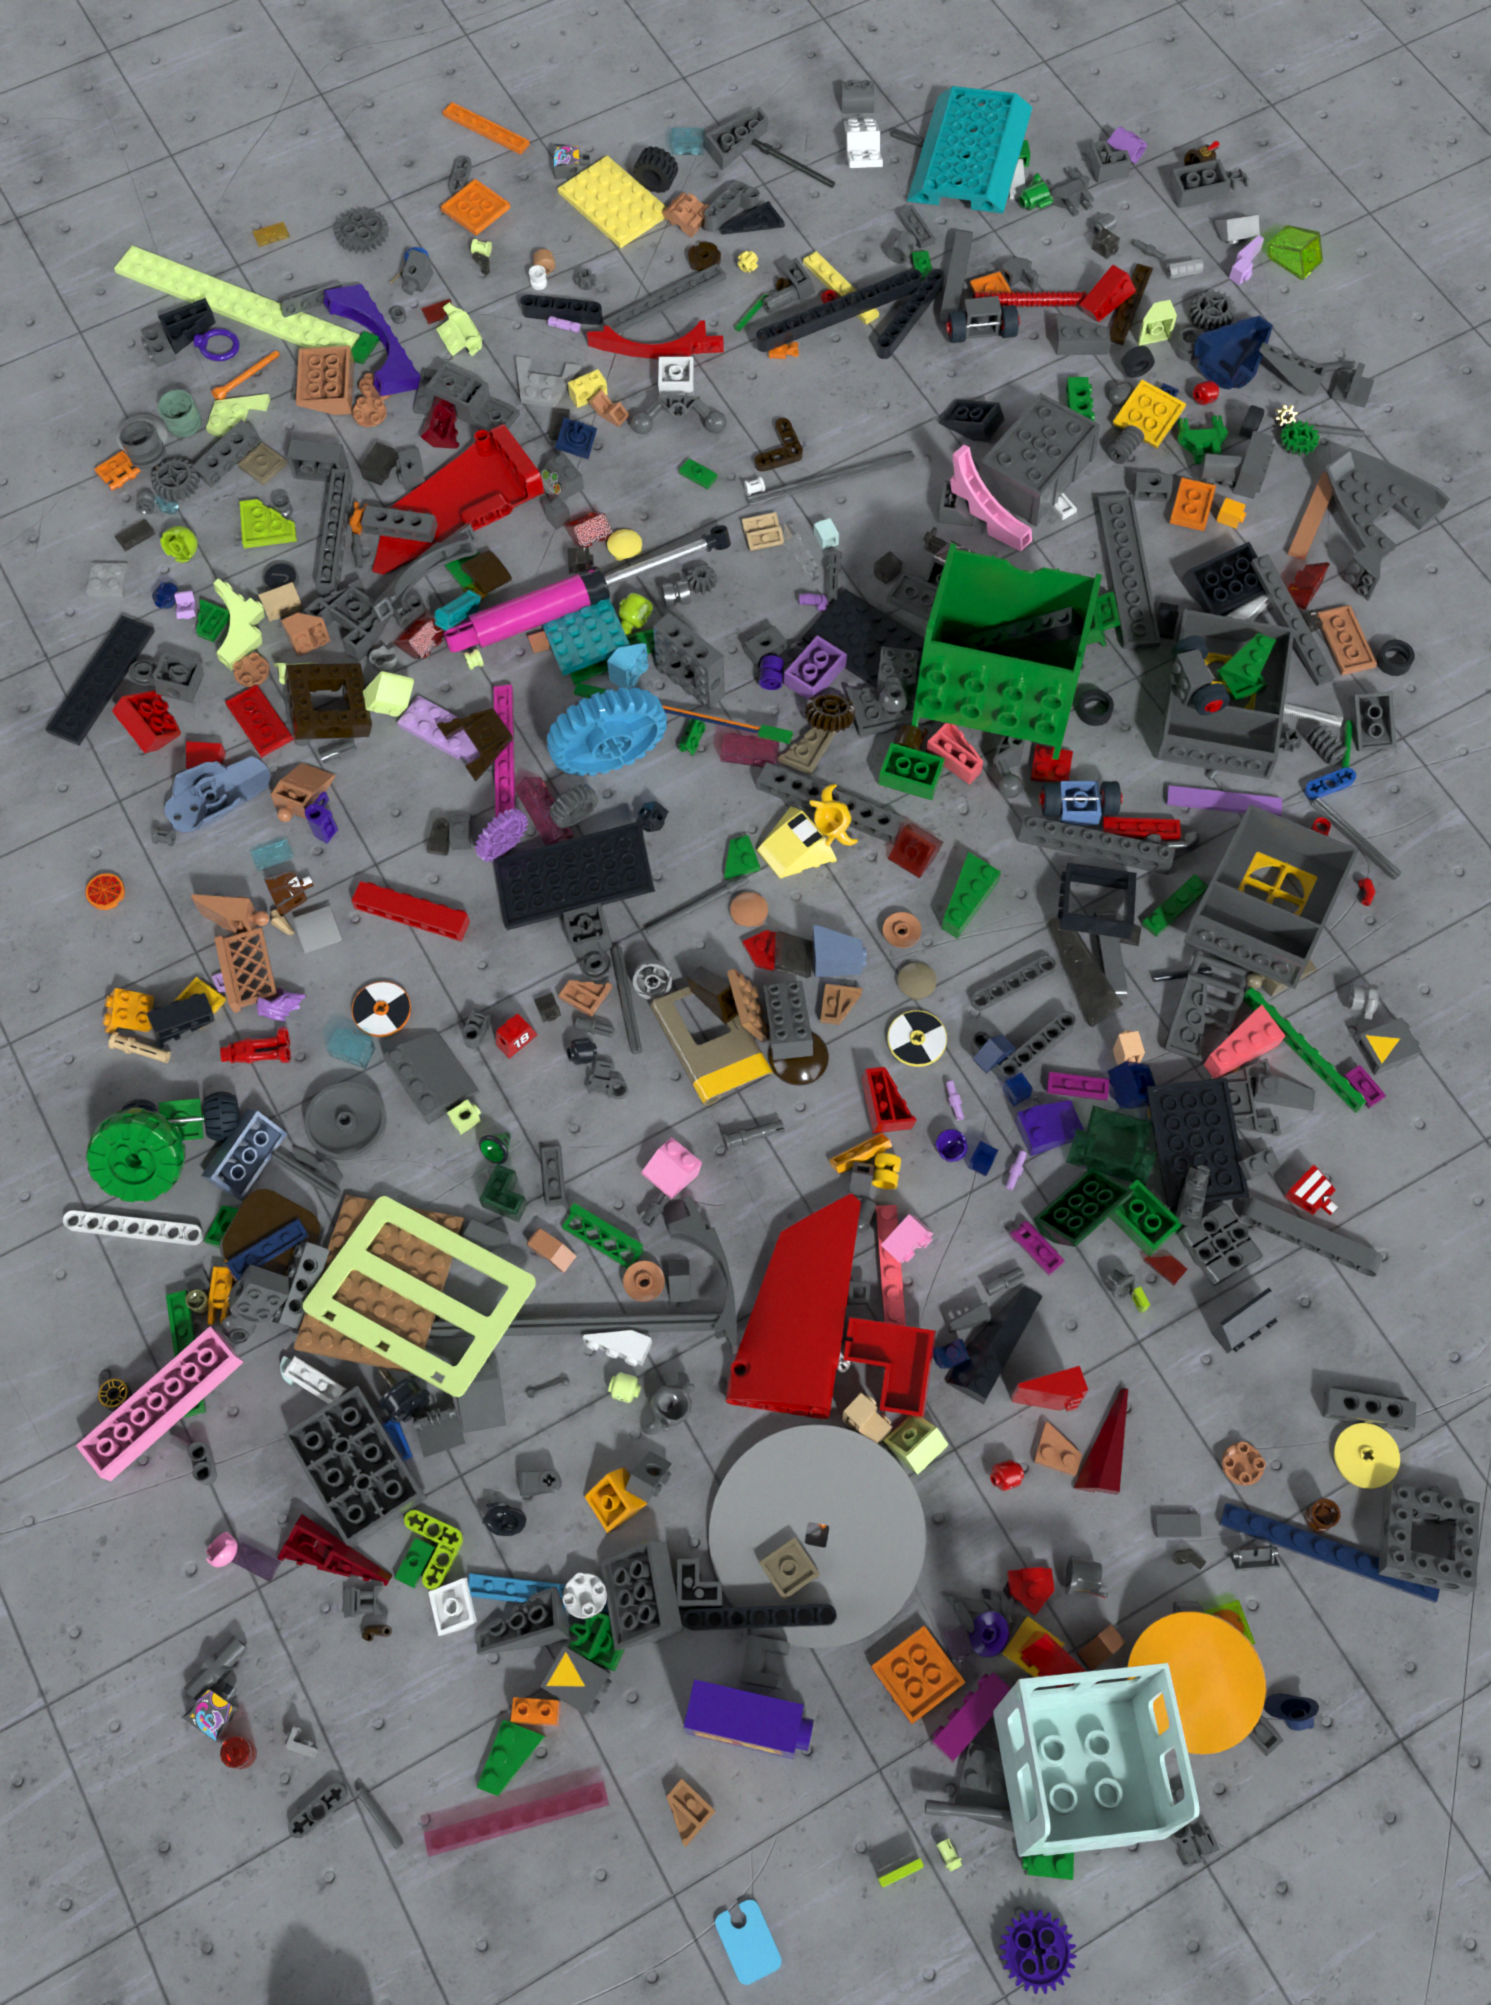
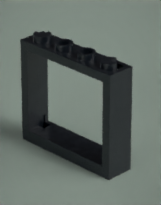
(1100, 877)

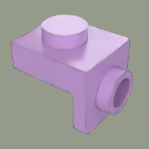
(186, 604)

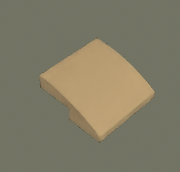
(762, 531)

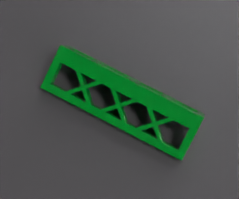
(605, 1229)

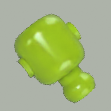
(634, 612)

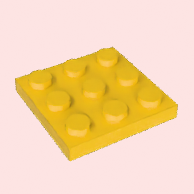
(1151, 412)

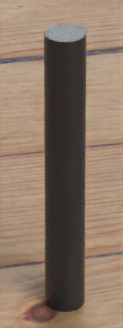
(1179, 974)

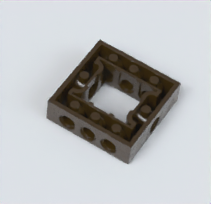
(327, 724)

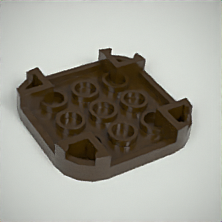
(261, 1216)

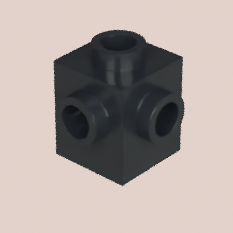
(652, 816)

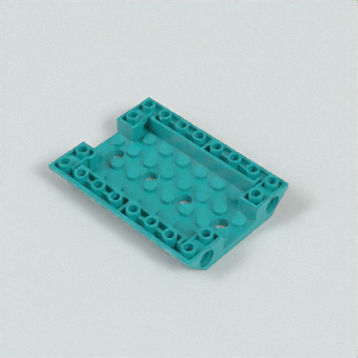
(992, 148)

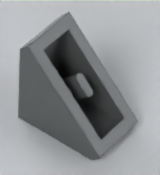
(679, 1282)

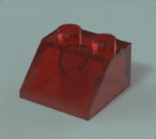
(589, 529)
(1307, 583)
(420, 638)
(915, 849)

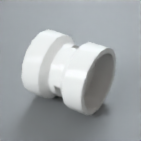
(537, 277)

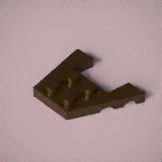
(487, 735)

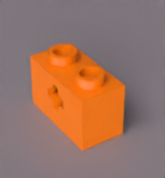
(535, 1711)

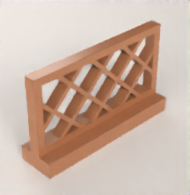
(229, 973)

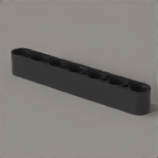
(910, 313)
(749, 1612)

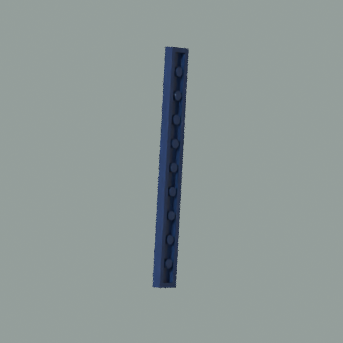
(1317, 1549)

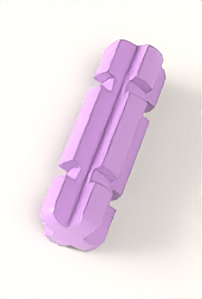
(564, 324)

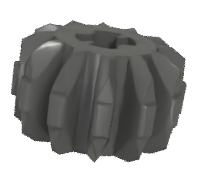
(701, 579)

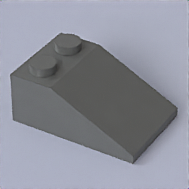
(1373, 720)
(482, 1402)

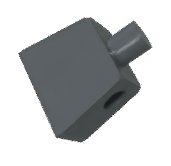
(417, 272)

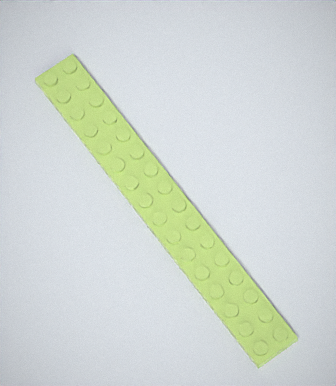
(231, 301)

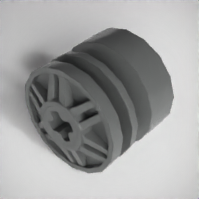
(142, 444)

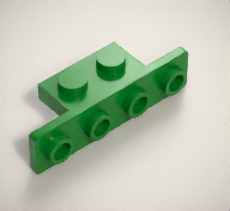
(1109, 612)

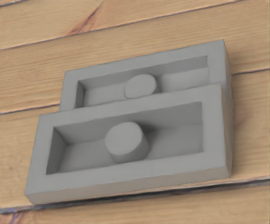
(317, 929)

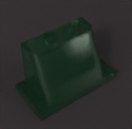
(1114, 1146)

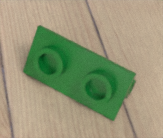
(695, 730)

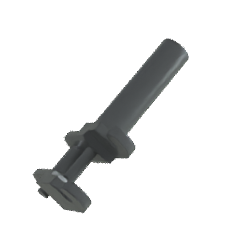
(1242, 176)

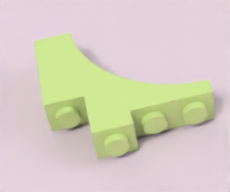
(242, 635)

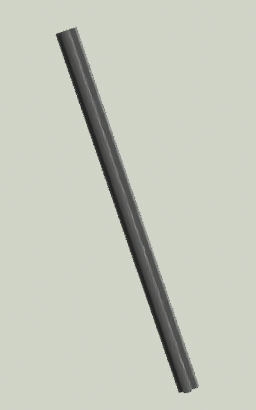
(592, 1324)

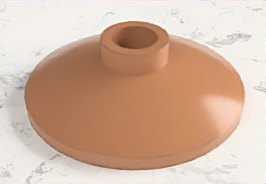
(902, 922)
(644, 1271)

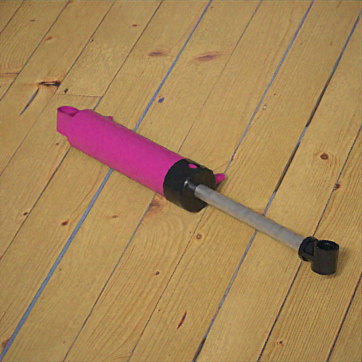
(563, 597)

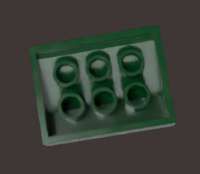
(1082, 1208)

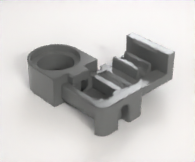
(603, 1080)

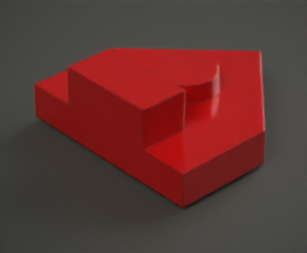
(762, 949)
(1031, 1587)

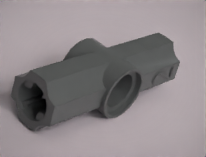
(216, 1668)

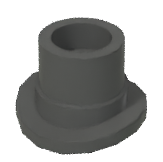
(1120, 1283)

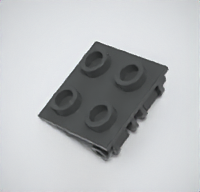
(438, 1430)

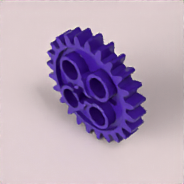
(1017, 1955)

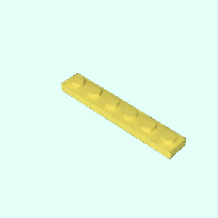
(835, 282)

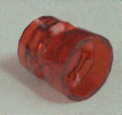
(238, 1753)

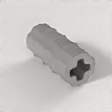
(1184, 268)

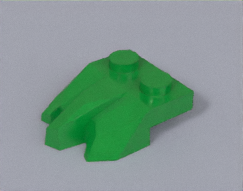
(596, 1642)

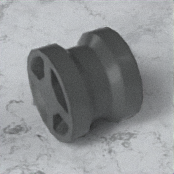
(145, 503)

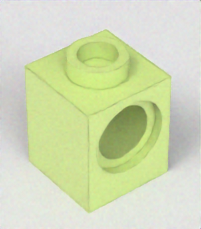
(464, 1125)

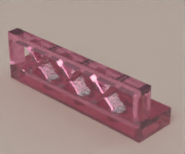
(539, 810)

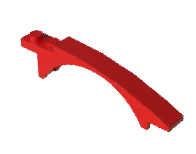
(692, 343)

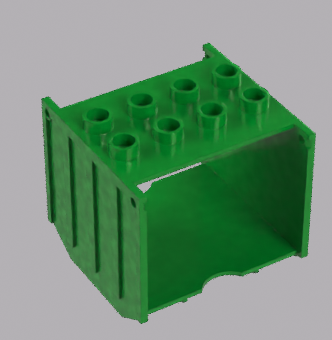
(992, 691)

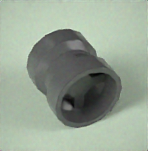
(282, 505)

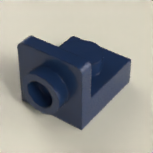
(950, 1354)

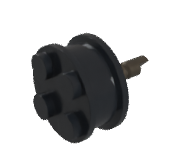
(403, 1397)

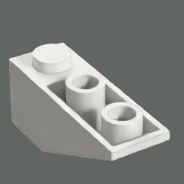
(624, 1344)

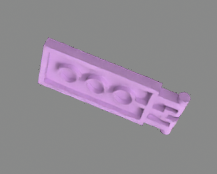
(422, 721)

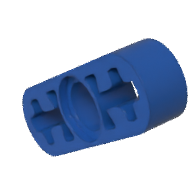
(1326, 790)

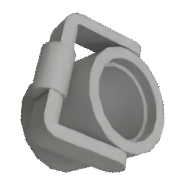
(1363, 999)

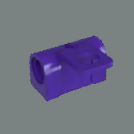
(321, 819)

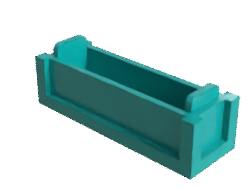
(457, 610)

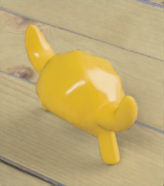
(832, 818)

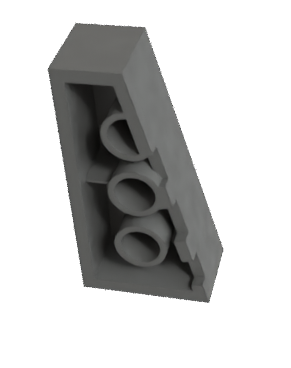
(735, 136)

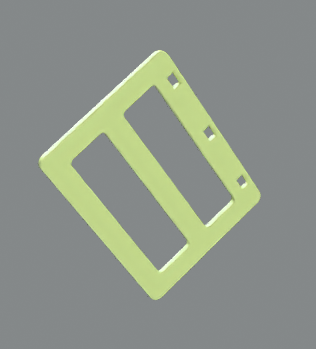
(402, 1352)

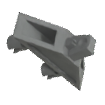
(1192, 1197)

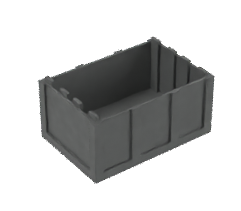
(1039, 458)

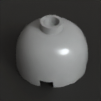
(652, 979)

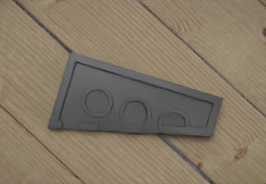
(1187, 1027)

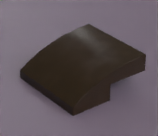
(486, 572)

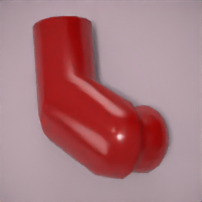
(1368, 886)

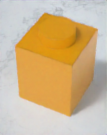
(1231, 513)

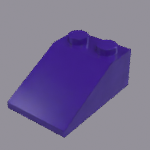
(1048, 1126)

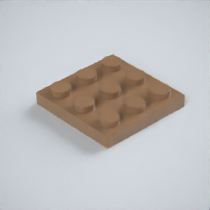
(747, 1005)

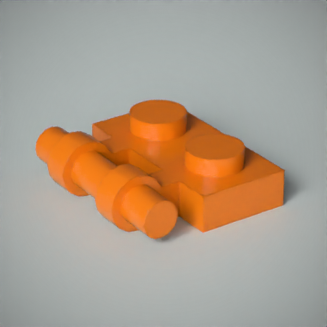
(115, 466)

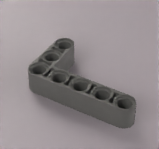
(1027, 1050)

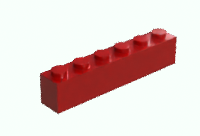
(411, 910)

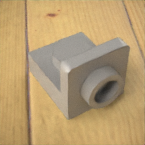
(303, 1747)

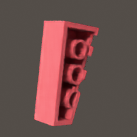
(1249, 1041)

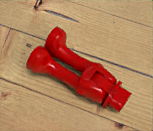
(245, 1050)

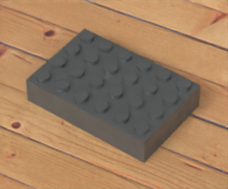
(355, 1466)

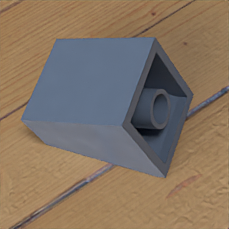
(837, 953)

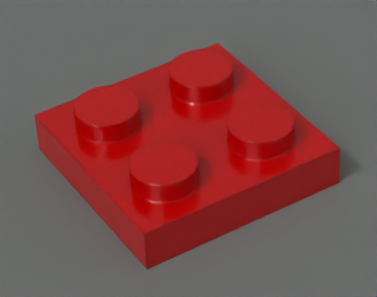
(1048, 769)

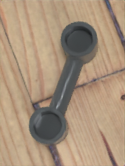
(1190, 840)

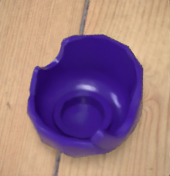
(951, 1145)

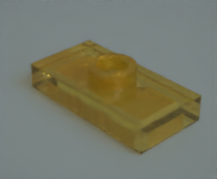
(271, 234)

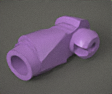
(814, 600)

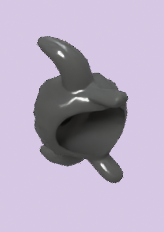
(670, 1405)

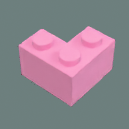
(906, 1238)

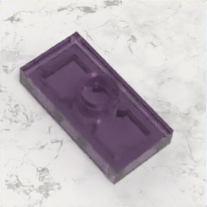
(256, 1562)

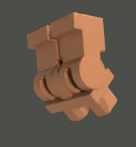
(686, 213)

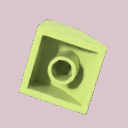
(1158, 323)
(388, 694)
(916, 1442)

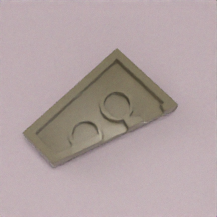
(808, 751)

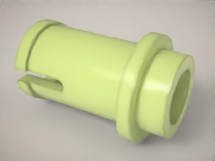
(949, 1855)

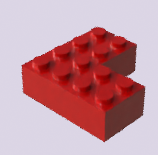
(905, 1355)

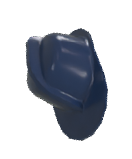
(1295, 1711)

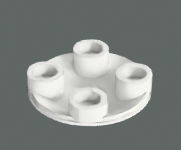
(584, 1595)

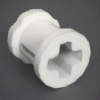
(754, 486)

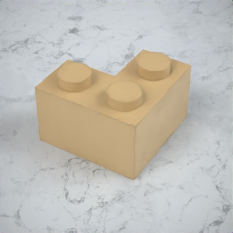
(863, 1419)

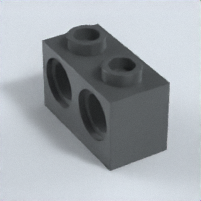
(158, 346)

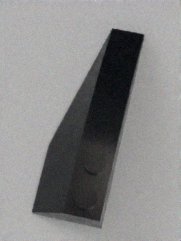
(994, 1346)

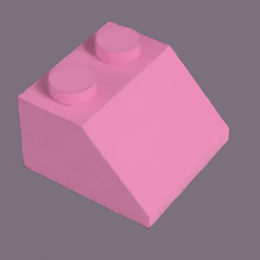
(672, 1168)

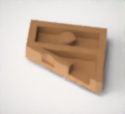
(838, 1003)
(688, 1811)

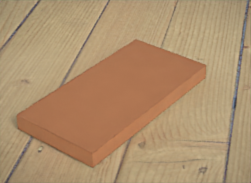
(1346, 640)

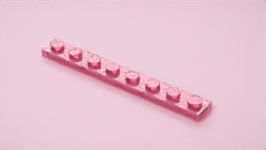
(516, 1819)

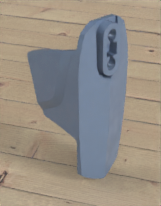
(214, 792)

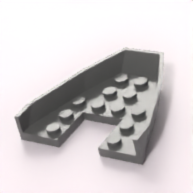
(1370, 488)

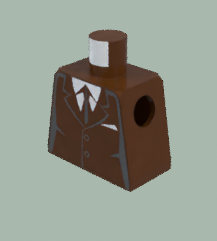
(287, 890)

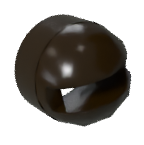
(782, 283)

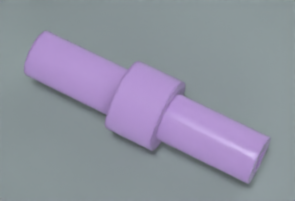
(955, 1100)
(1016, 1170)

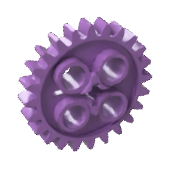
(501, 835)

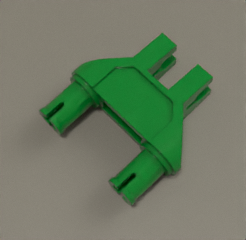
(1202, 440)

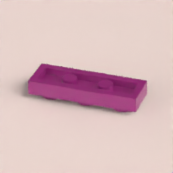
(1078, 1086)

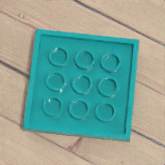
(585, 636)

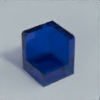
(1017, 1089)
(983, 1158)

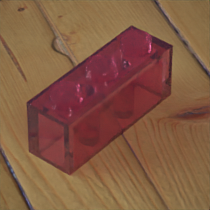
(749, 750)

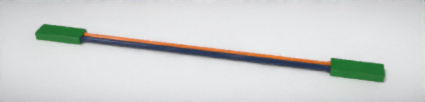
(764, 731)

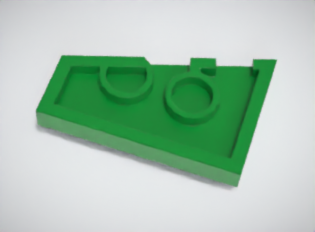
(1250, 660)
(508, 1754)

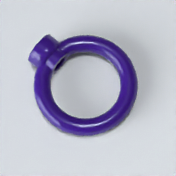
(201, 342)

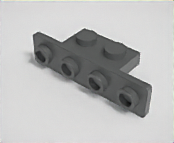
(305, 300)

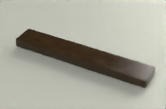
(1129, 307)

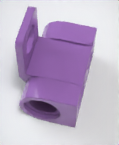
(1125, 140)

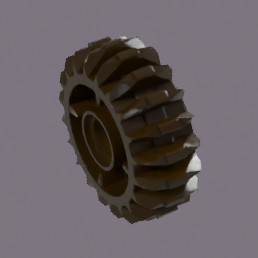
(830, 712)

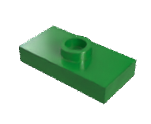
(922, 262)
(364, 347)
(698, 474)
(414, 1563)

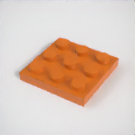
(475, 207)
(917, 1675)

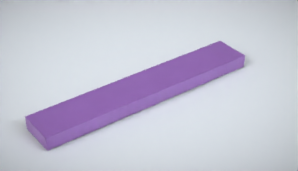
(1221, 800)

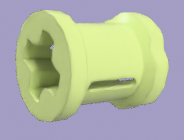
(481, 247)

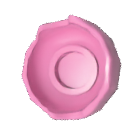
(222, 1550)

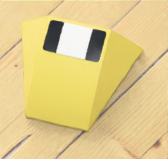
(795, 845)

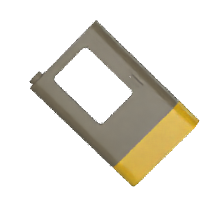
(717, 1064)

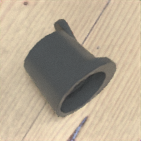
(1083, 1576)

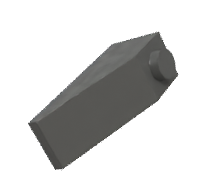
(1282, 1092)

